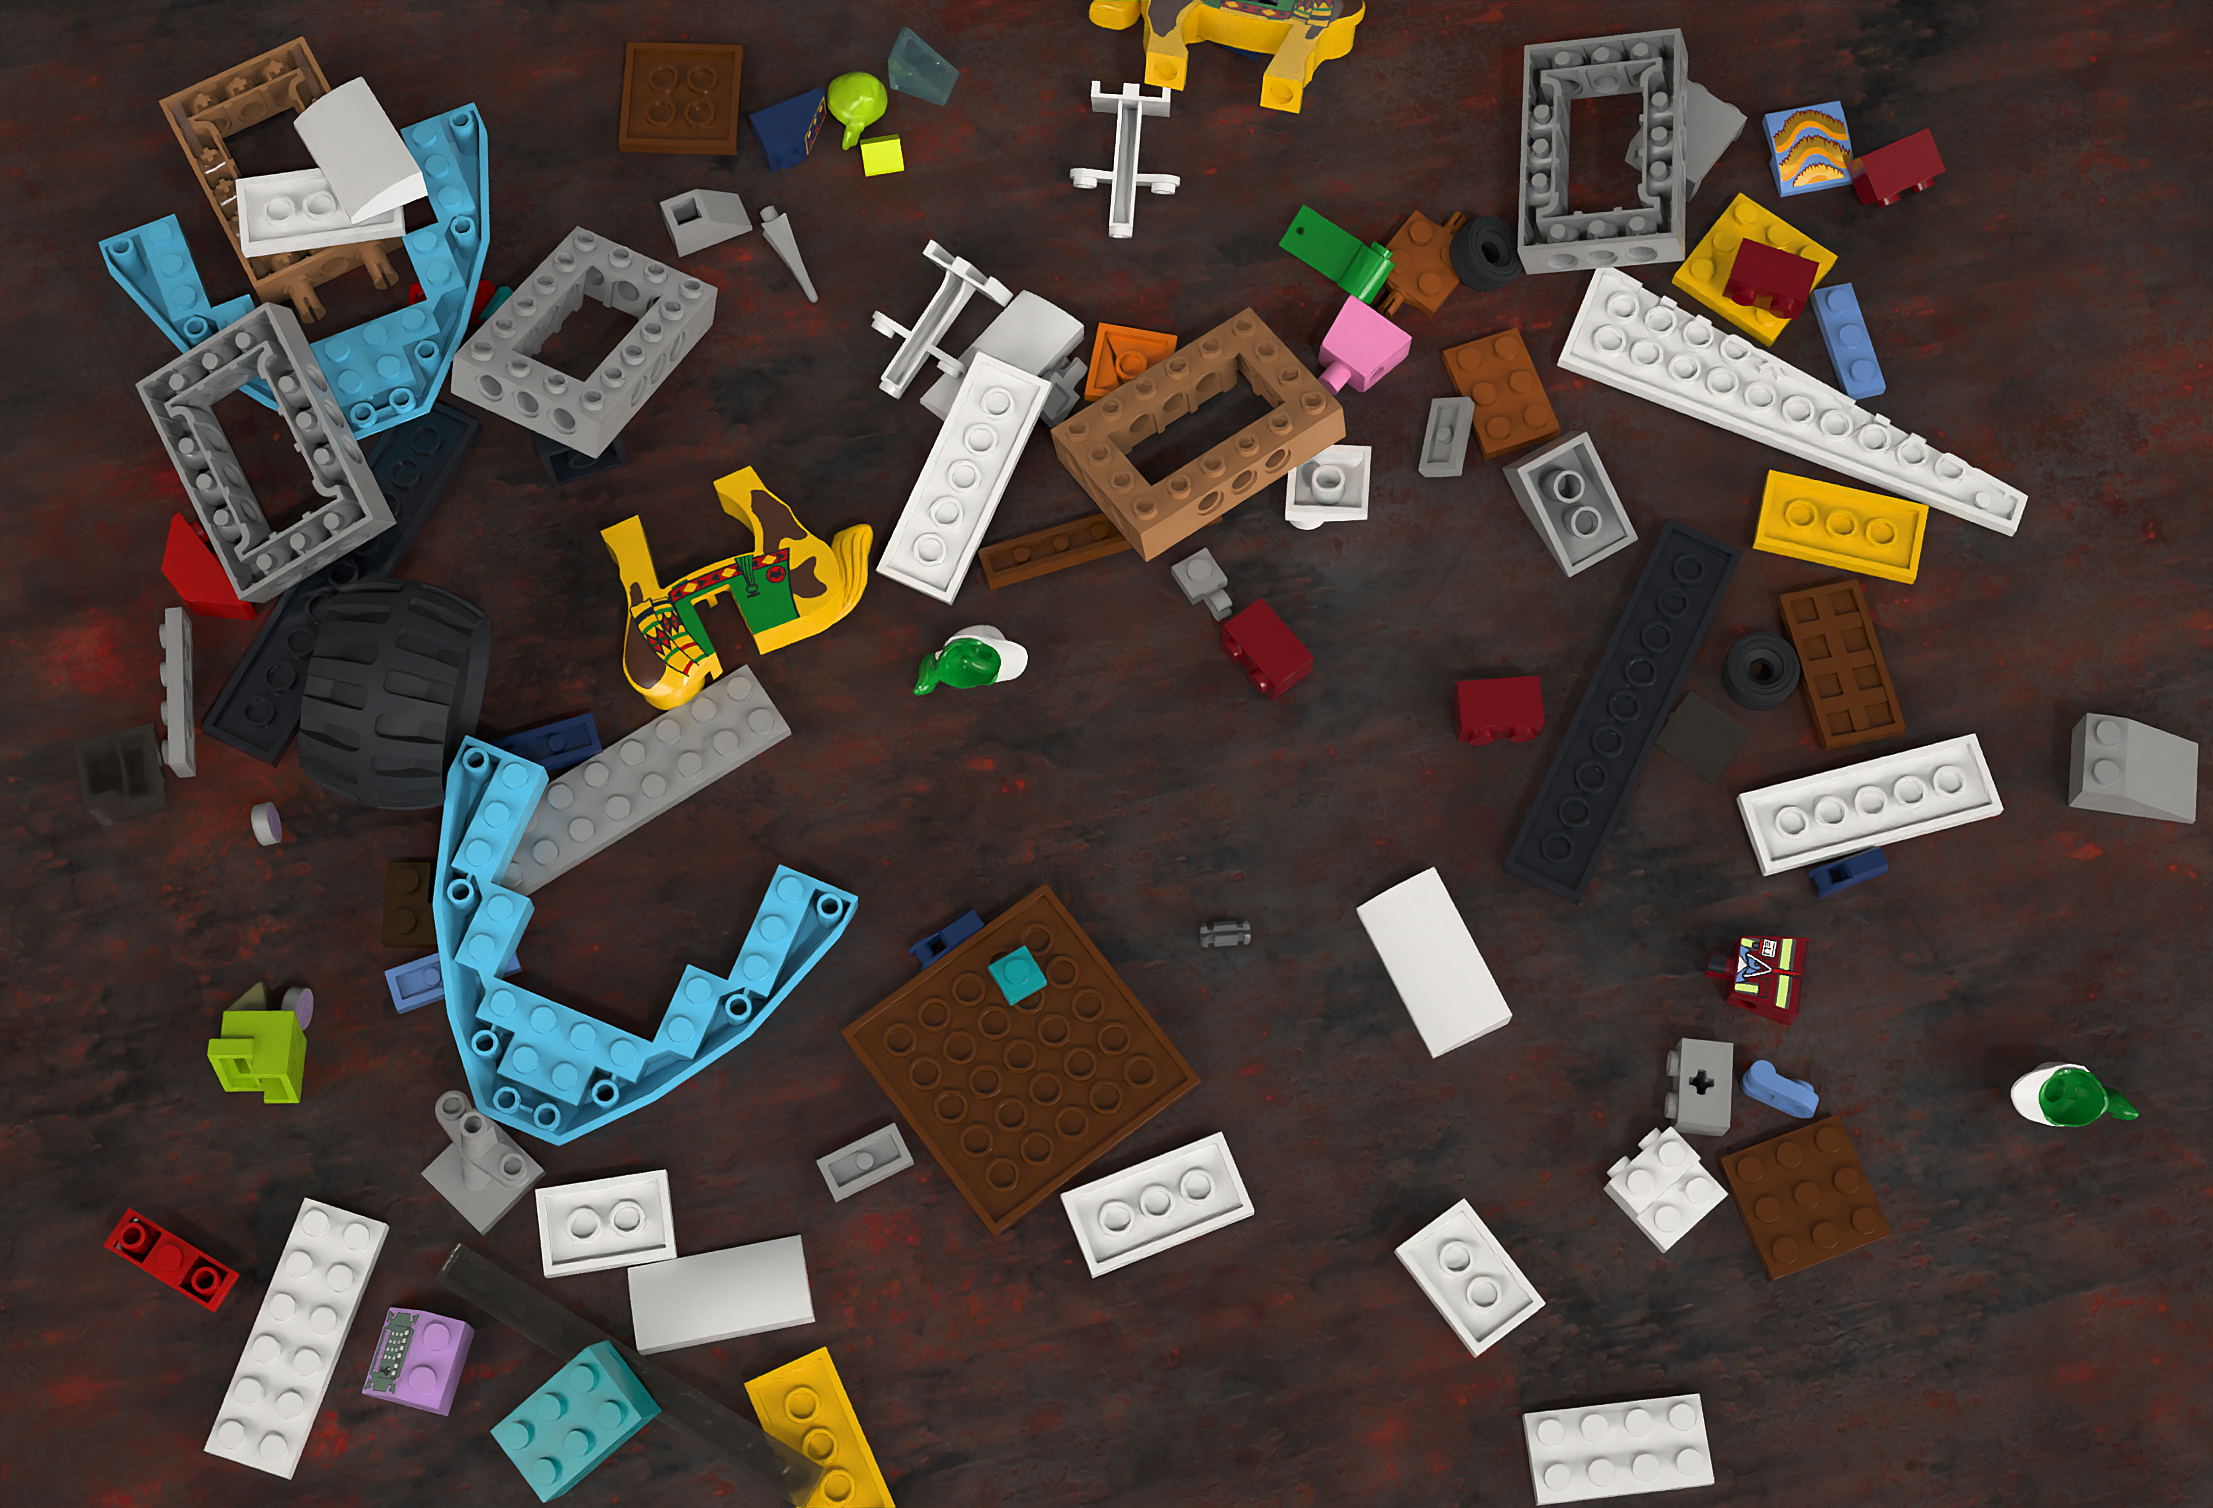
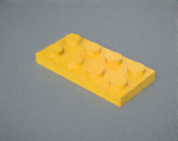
(1840, 527)
(813, 1415)

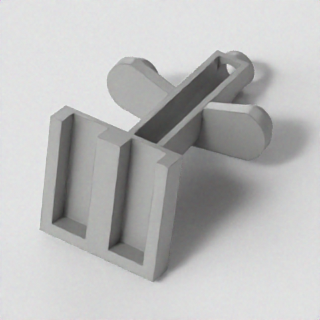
(483, 1166)

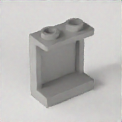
(1709, 132)

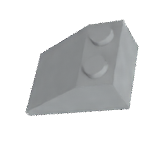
(1571, 501)
(2132, 769)

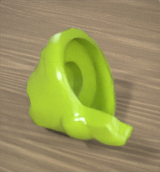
(857, 102)

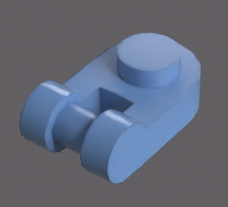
(1786, 1095)

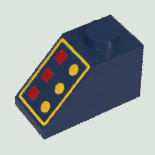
(789, 129)

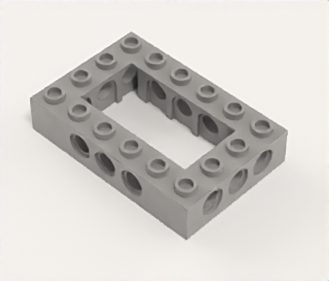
(1595, 68)
(496, 361)
(180, 403)

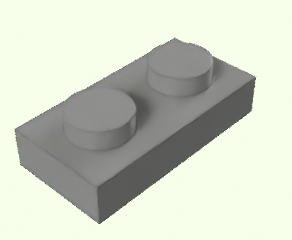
(1446, 437)
(865, 1162)

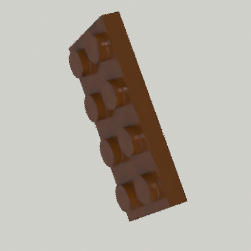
(1841, 665)

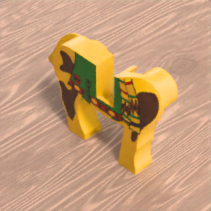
(1294, 30)
(782, 590)

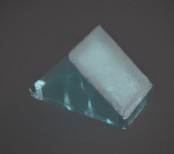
(920, 69)

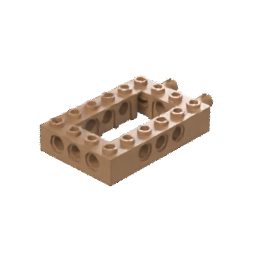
(238, 100)

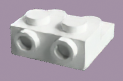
(1664, 1188)

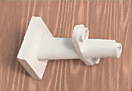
(1124, 176)
(955, 291)

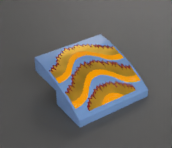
(1808, 148)

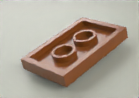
(1506, 391)

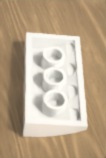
(360, 152)
(1025, 335)
(1434, 963)
(720, 1295)

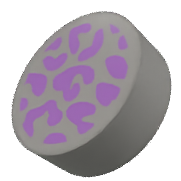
(266, 823)
(301, 1002)

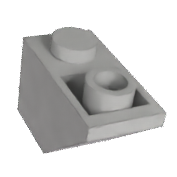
(703, 219)

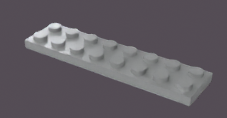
(644, 777)

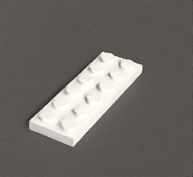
(964, 478)
(1869, 804)
(297, 1338)

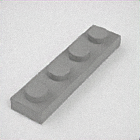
(178, 678)

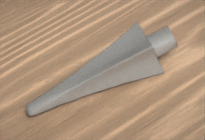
(781, 238)

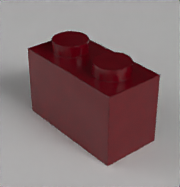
(1895, 167)
(1770, 279)
(1266, 649)
(1498, 709)

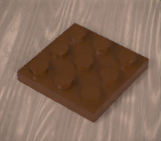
(681, 98)
(1804, 1198)

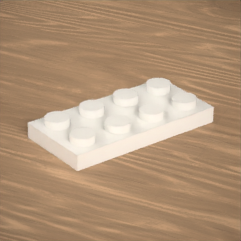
(302, 213)
(1157, 1204)
(1618, 1449)

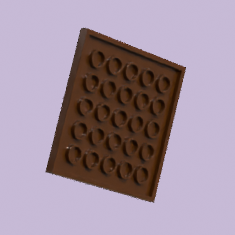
(1024, 1090)

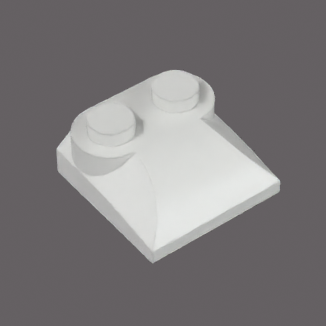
(1329, 487)

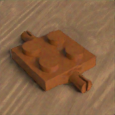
(1423, 265)

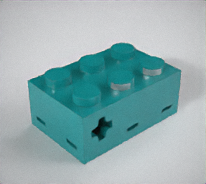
(575, 1420)

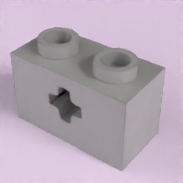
(1712, 1066)

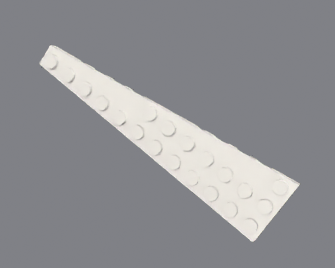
(1689, 366)

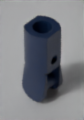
(1851, 870)
(950, 936)

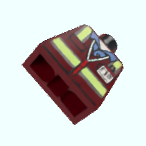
(1763, 975)

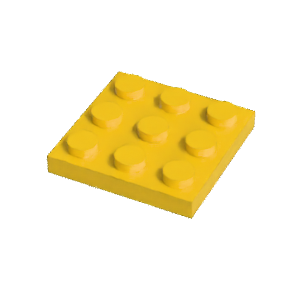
(1710, 264)

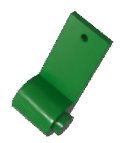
(1338, 254)

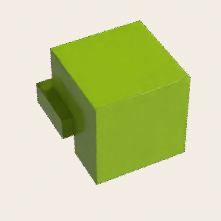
(260, 1054)

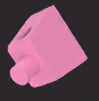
(1360, 348)

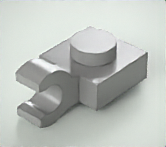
(1062, 396)
(1203, 580)

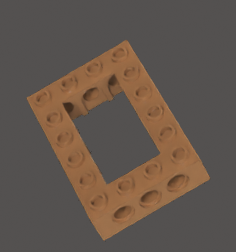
(1160, 515)

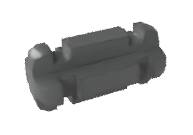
(1225, 933)

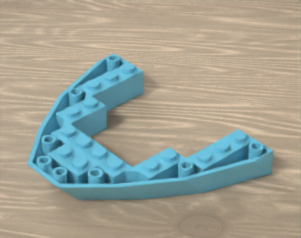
(385, 366)
(545, 1062)

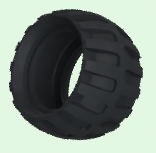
(393, 692)

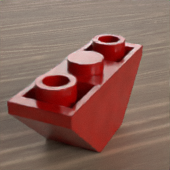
(199, 574)
(171, 1260)

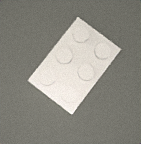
(606, 1223)
(1469, 1278)

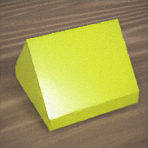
(882, 155)

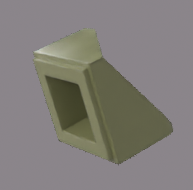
(256, 999)

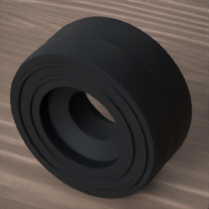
(1471, 263)
(1774, 653)

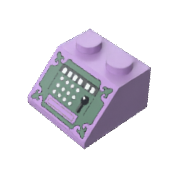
(419, 1360)

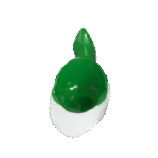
(972, 659)
(2067, 1096)

